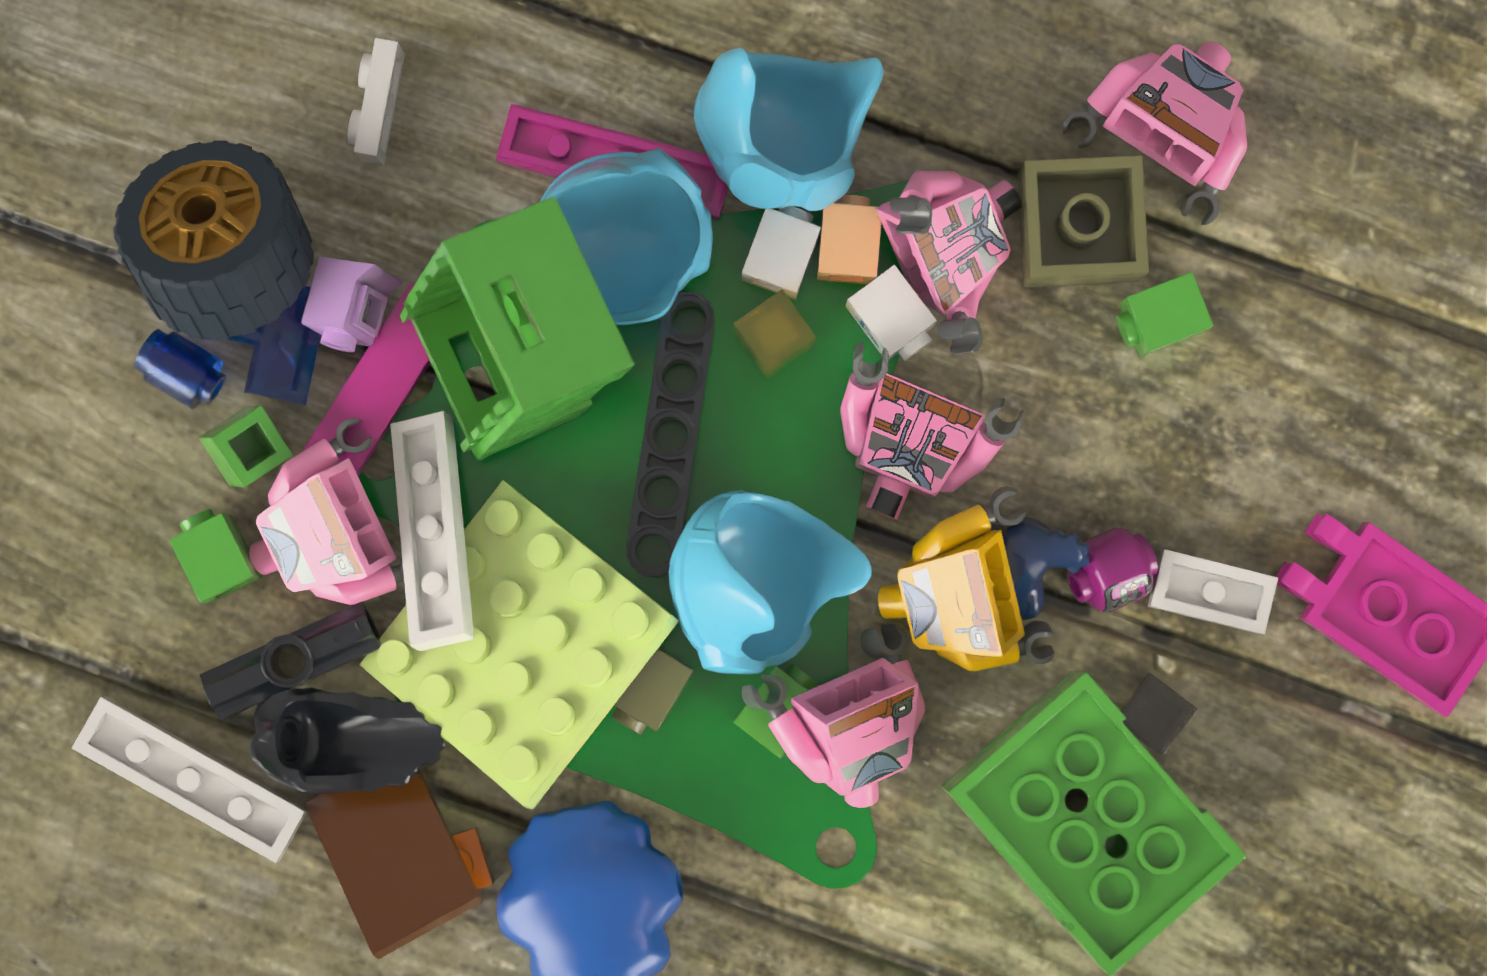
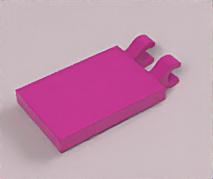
(1393, 612)

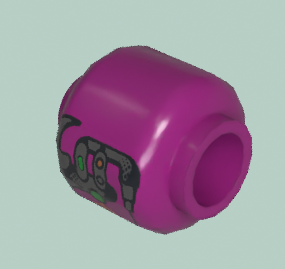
(1117, 573)

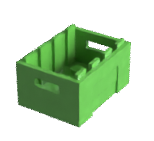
(531, 320)
(1018, 803)

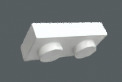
(381, 79)
(1213, 592)

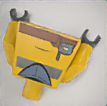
(963, 593)

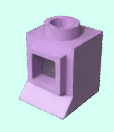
(347, 302)

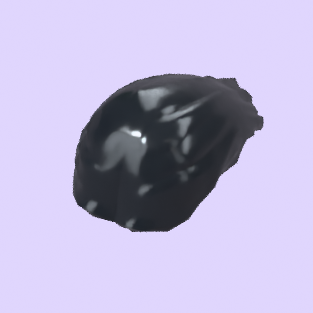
(341, 741)

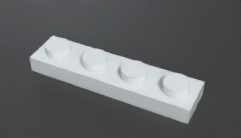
(431, 531)
(190, 779)

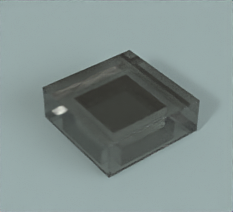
(1156, 713)

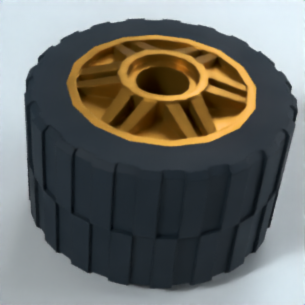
(214, 239)

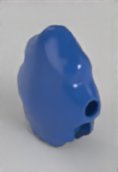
(589, 894)

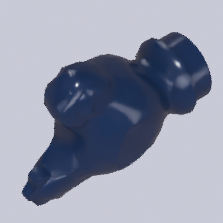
(1031, 551)

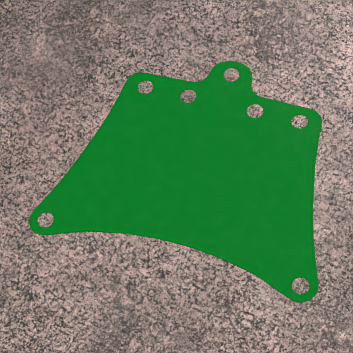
(755, 437)

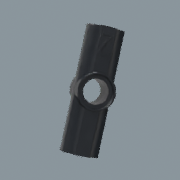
(257, 674)

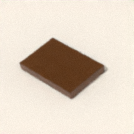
(394, 861)

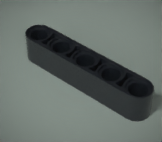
(670, 406)

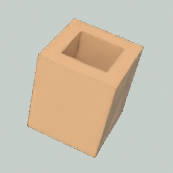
(849, 241)

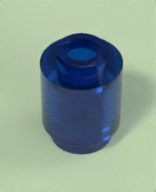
(180, 368)

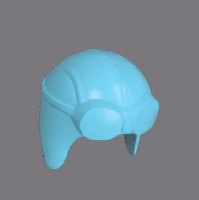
(784, 125)
(636, 228)
(754, 578)

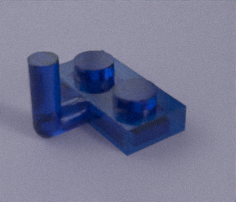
(282, 355)

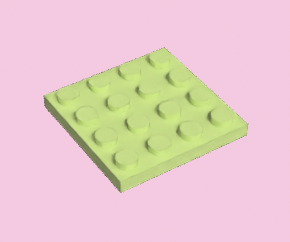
(548, 651)

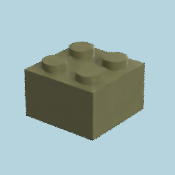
(1083, 221)

